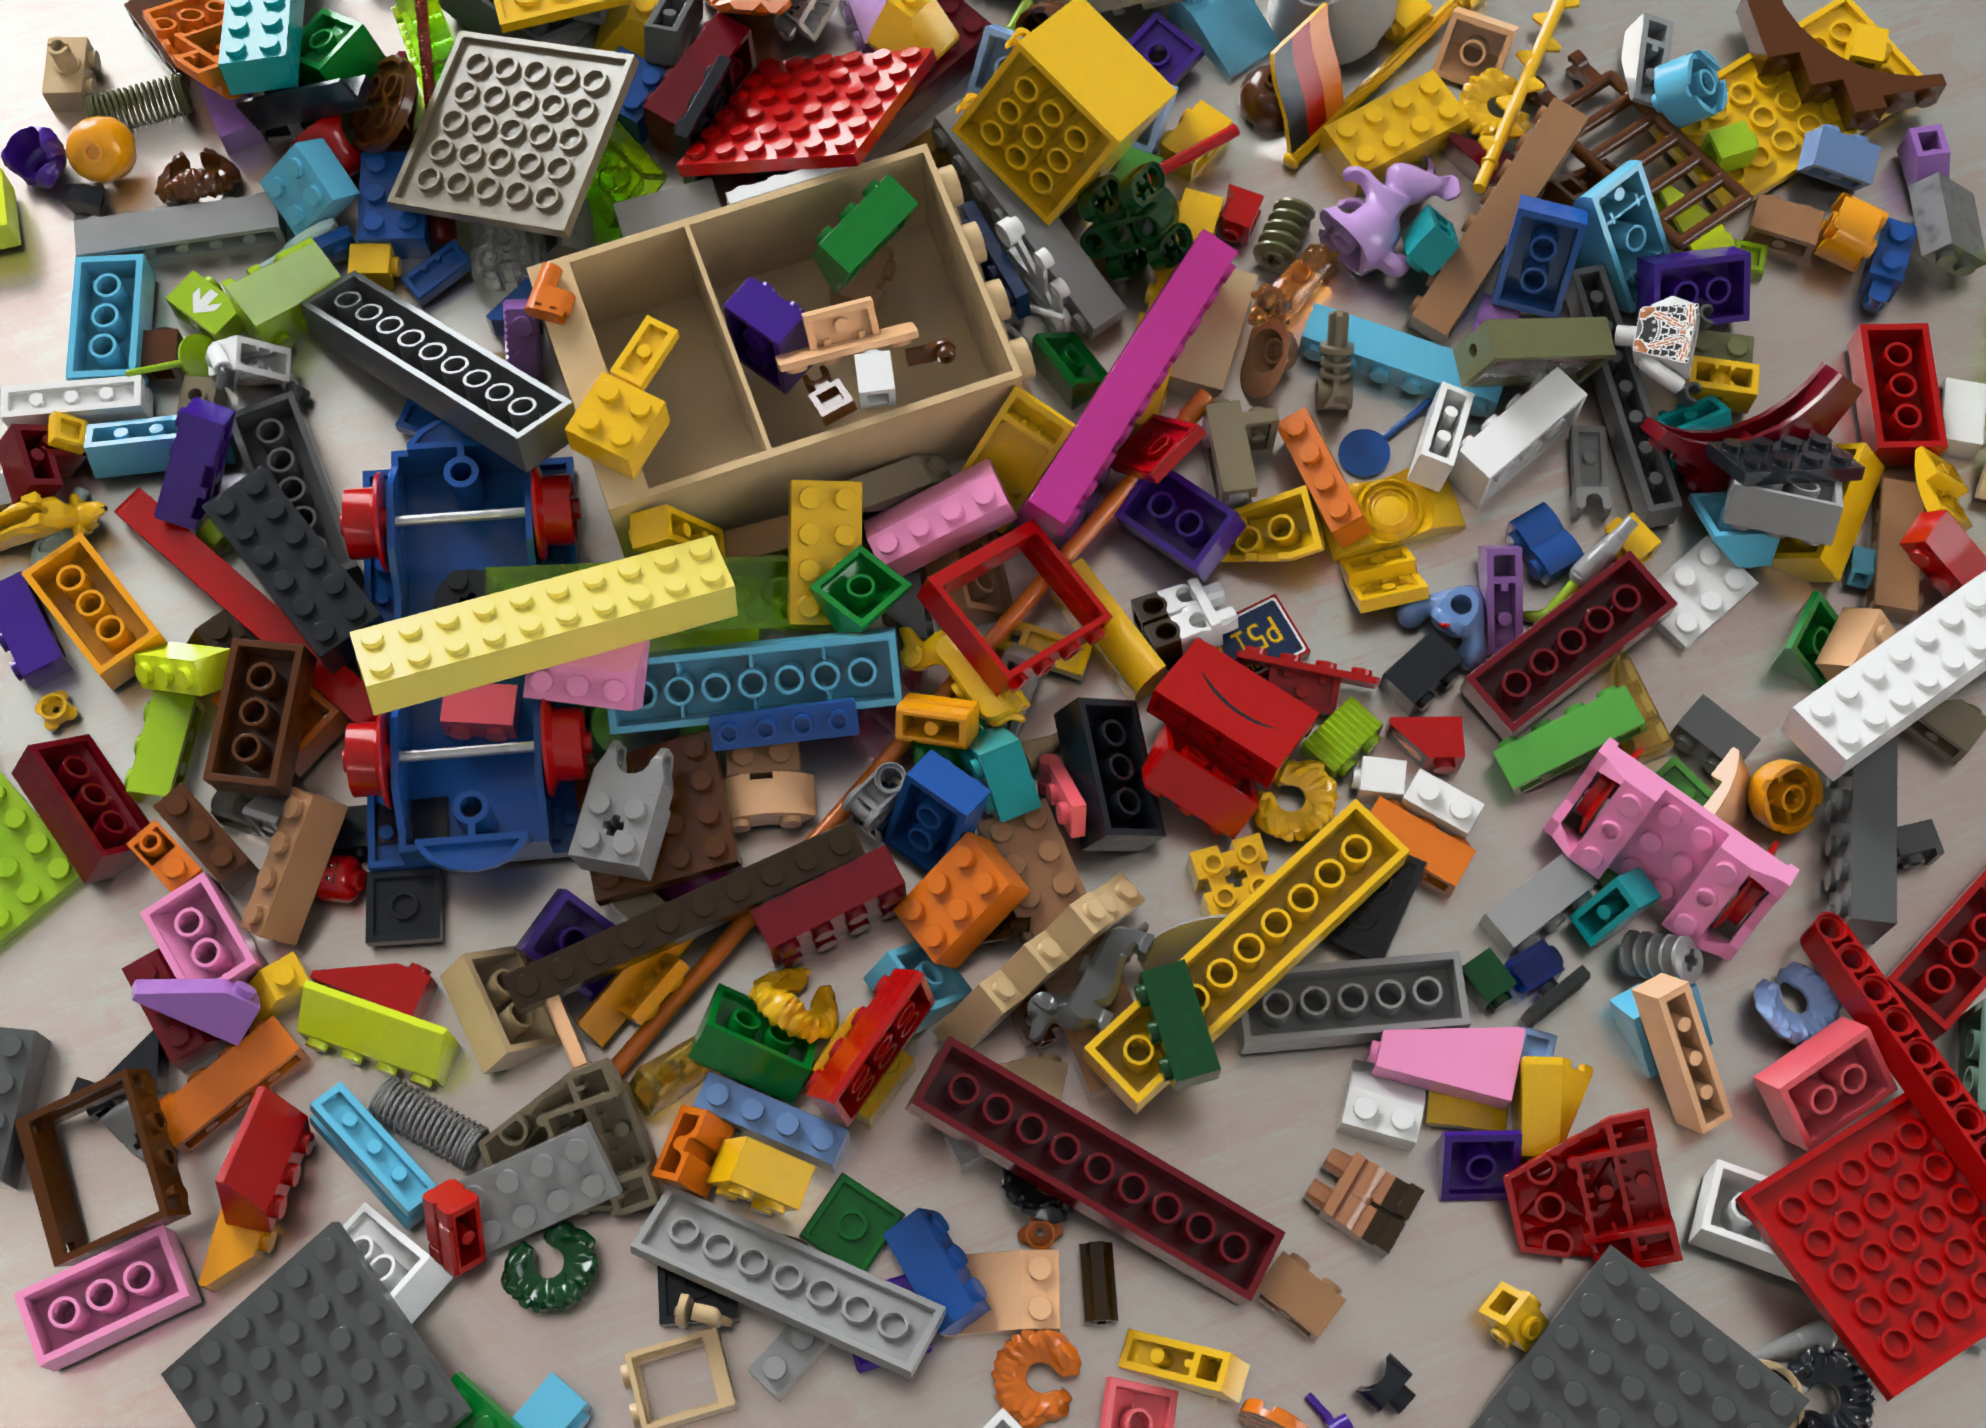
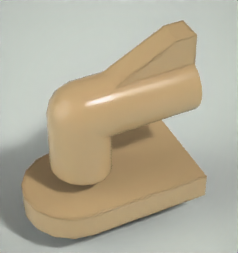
(700, 1313)

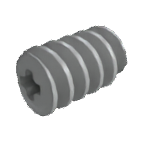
(1655, 953)

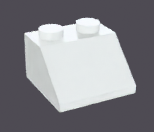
(1381, 1109)

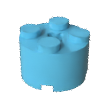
(1689, 89)

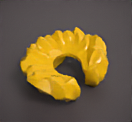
(1479, 92)
(1312, 816)
(783, 1009)

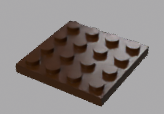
(700, 825)

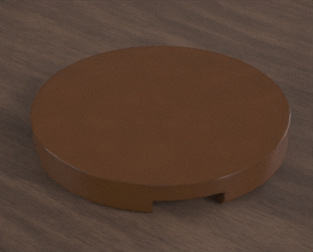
(386, 106)

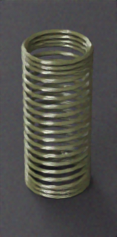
(123, 101)

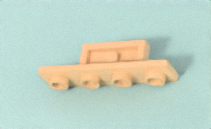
(841, 332)

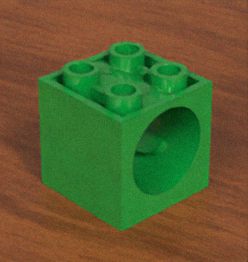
(336, 49)

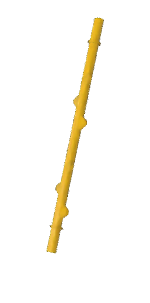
(1527, 83)

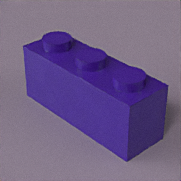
(29, 634)

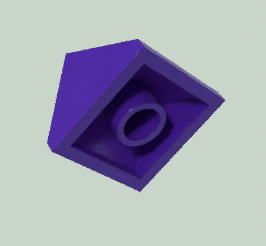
(1474, 1161)

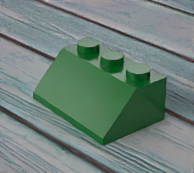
(862, 231)
(749, 1049)

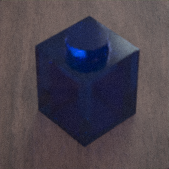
(1535, 968)

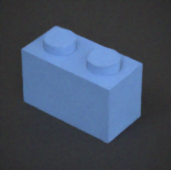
(1839, 157)

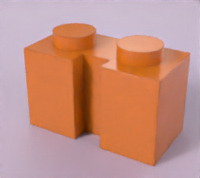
(692, 1150)

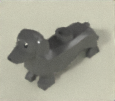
(1098, 989)

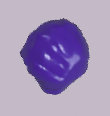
(35, 156)

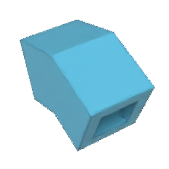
(1860, 567)

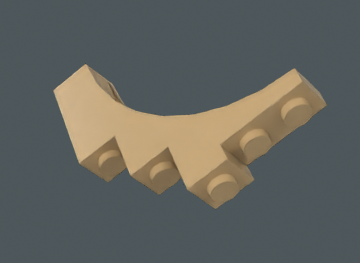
(1039, 961)

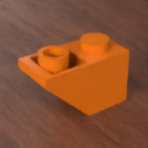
(164, 856)

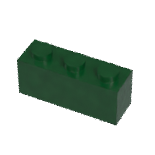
(1177, 1026)

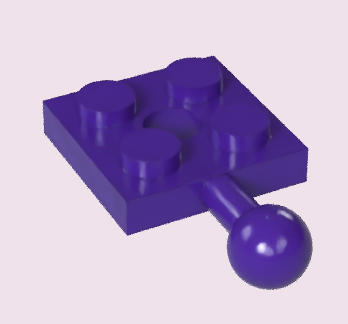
(1181, 50)

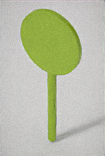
(190, 358)

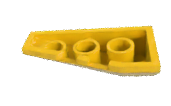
(1279, 529)

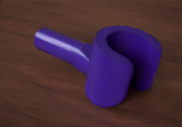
(1340, 1421)

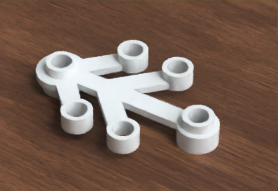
(1036, 275)

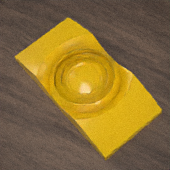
(1021, 444)
(1398, 514)

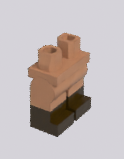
(1364, 1202)

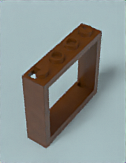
(50, 1176)

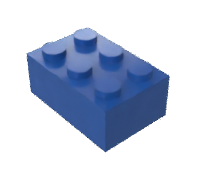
(377, 220)
(1539, 256)
(934, 810)

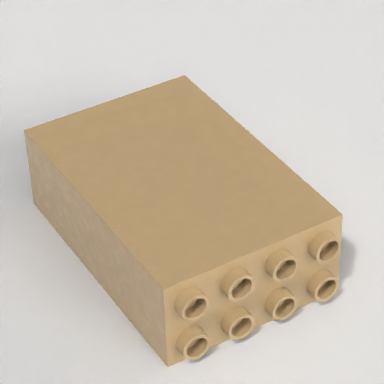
(732, 431)

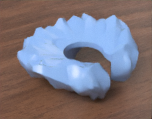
(1821, 1007)

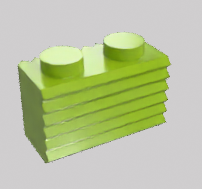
(1343, 738)

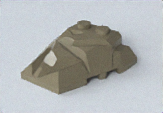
(582, 1096)

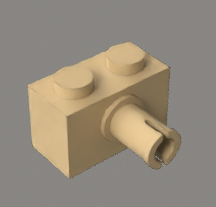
(69, 72)

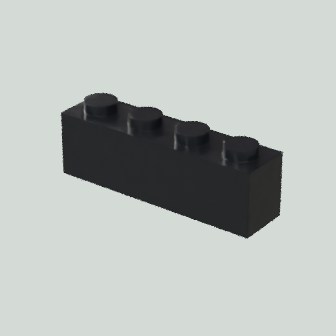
(429, 820)

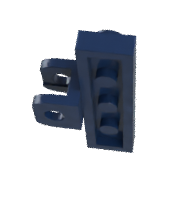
(998, 263)

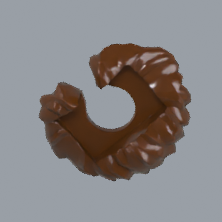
(185, 183)

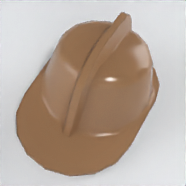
(1268, 356)

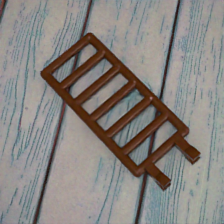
(1594, 83)

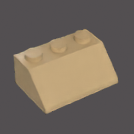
(487, 1012)

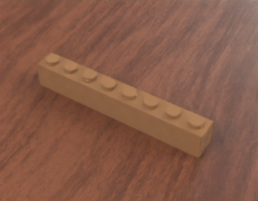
(1487, 233)

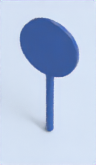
(1367, 452)

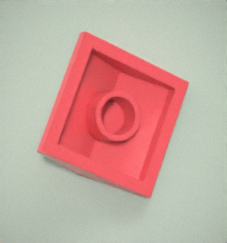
(1137, 1405)

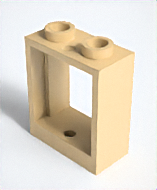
(633, 1378)

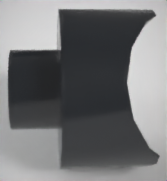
(1390, 1388)

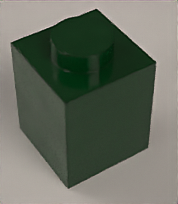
(1488, 981)

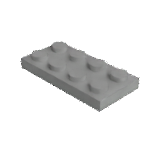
(542, 1186)

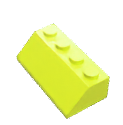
(376, 1035)

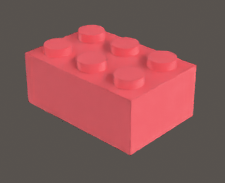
(1825, 1083)

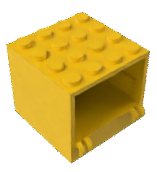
(1062, 108)

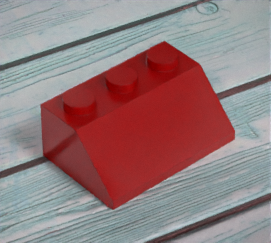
(1199, 783)
(263, 1162)

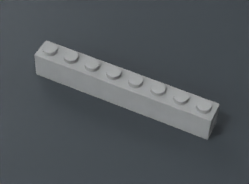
(1091, 299)

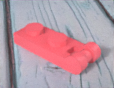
(1062, 794)

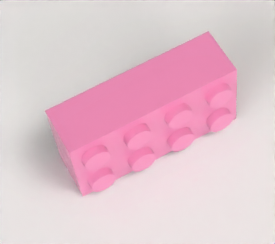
(107, 1298)

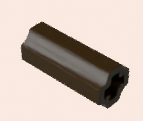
(1098, 1283)

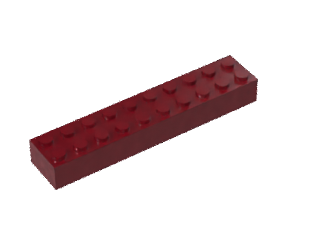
(1095, 1171)

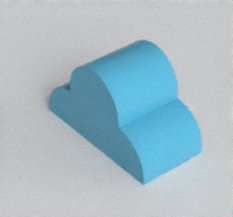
(1620, 229)

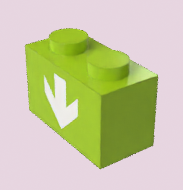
(205, 307)

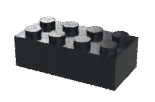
(1105, 759)

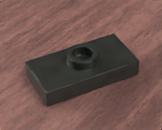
(1553, 995)

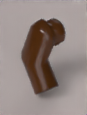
(939, 350)

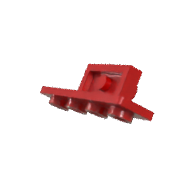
(1309, 683)

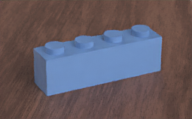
(774, 1122)

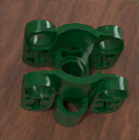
(1132, 222)

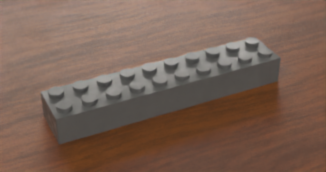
(440, 370)

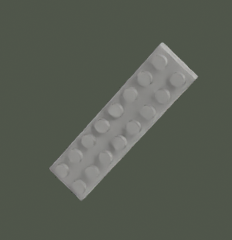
(789, 1281)

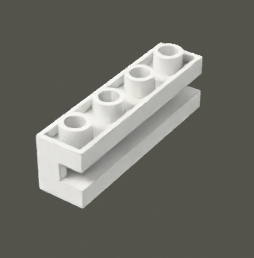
(88, 399)

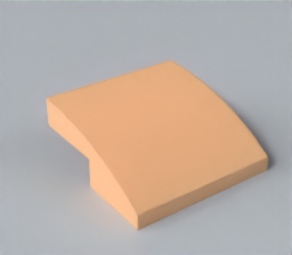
(1730, 798)

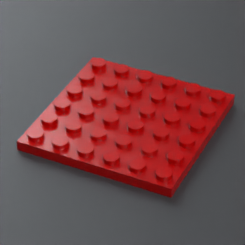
(808, 113)
(1882, 1243)

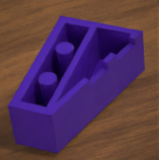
(195, 462)

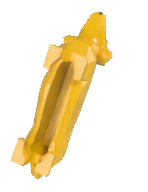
(43, 517)
(968, 685)

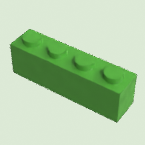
(1569, 740)

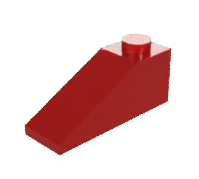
(388, 985)

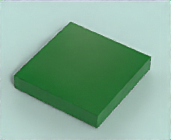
(851, 1224)

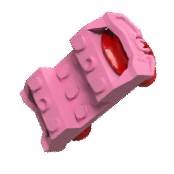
(1679, 845)

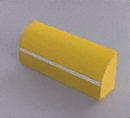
(1123, 648)

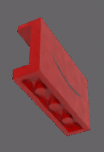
(1232, 711)

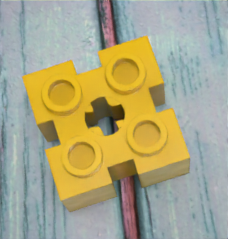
(1212, 870)

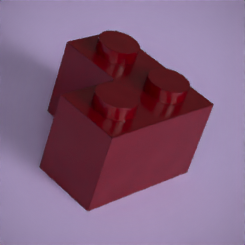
(33, 464)

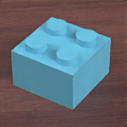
(309, 185)

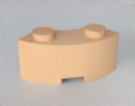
(771, 801)

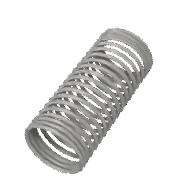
(467, 1141)

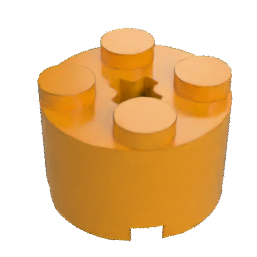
(1849, 232)

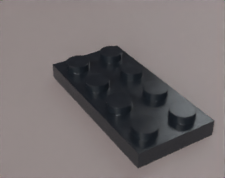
(1784, 460)

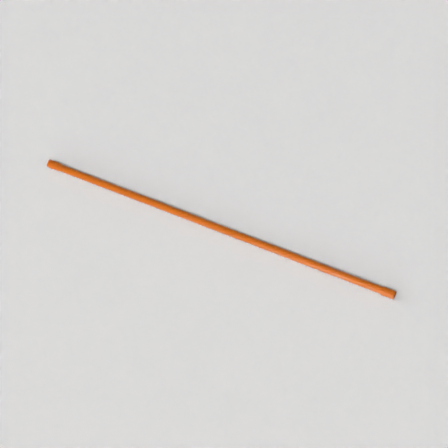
(670, 1006)

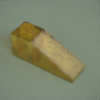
(1657, 738)
(667, 1079)

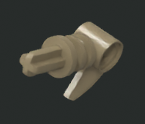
(1335, 390)

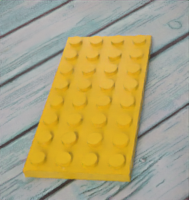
(1775, 109)

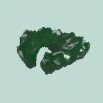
(559, 1291)

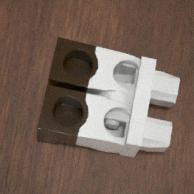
(1180, 614)

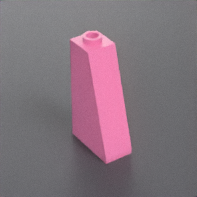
(1452, 1061)

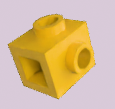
(1513, 1316)

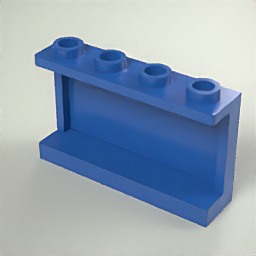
(784, 724)

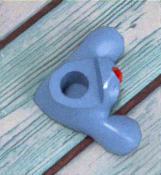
(1456, 613)

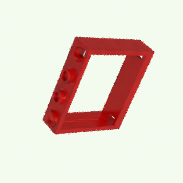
(1056, 572)

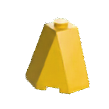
(1546, 1101)

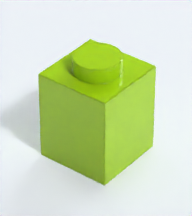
(1731, 146)

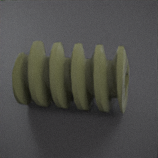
(1283, 234)

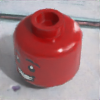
(342, 879)

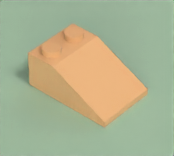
(1019, 1290)

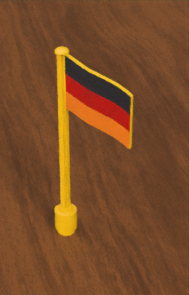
(1310, 80)

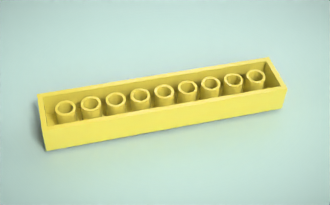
(543, 624)

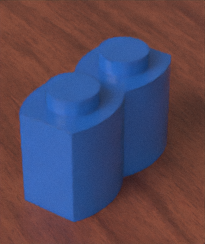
(1544, 543)

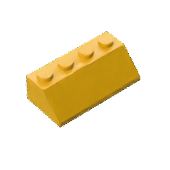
(1828, 562)

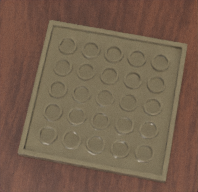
(514, 133)

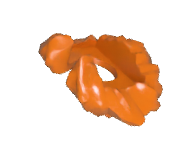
(1010, 1373)

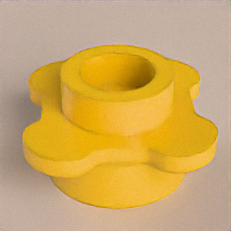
(55, 700)

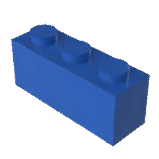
(937, 1268)

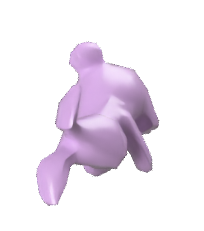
(1371, 232)

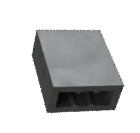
(1947, 225)

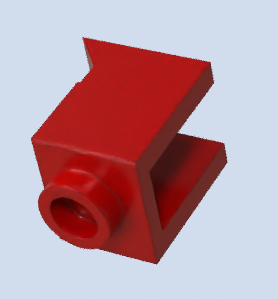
(1239, 214)

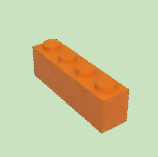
(1324, 478)
(229, 1083)

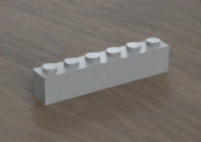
(184, 230)

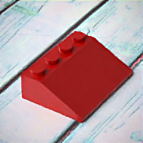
(871, 1045)

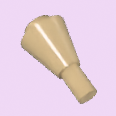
(1036, 747)

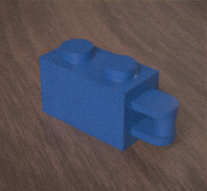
(1887, 264)

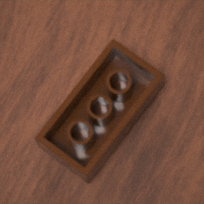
(260, 718)

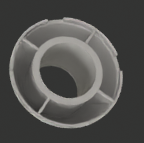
(1352, 23)

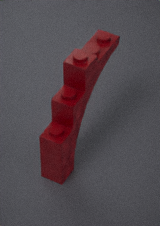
(1805, 412)

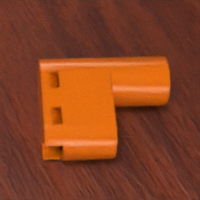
(546, 299)

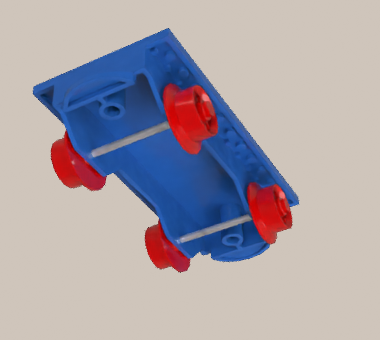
(432, 513)

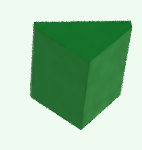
(1067, 366)
(858, 591)
(1806, 641)

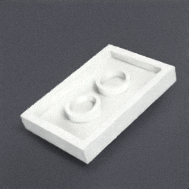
(1705, 588)

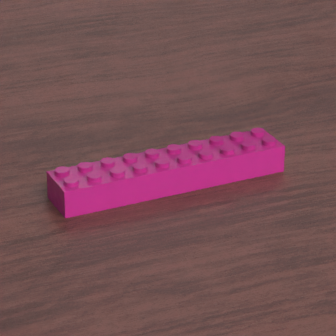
(1129, 386)

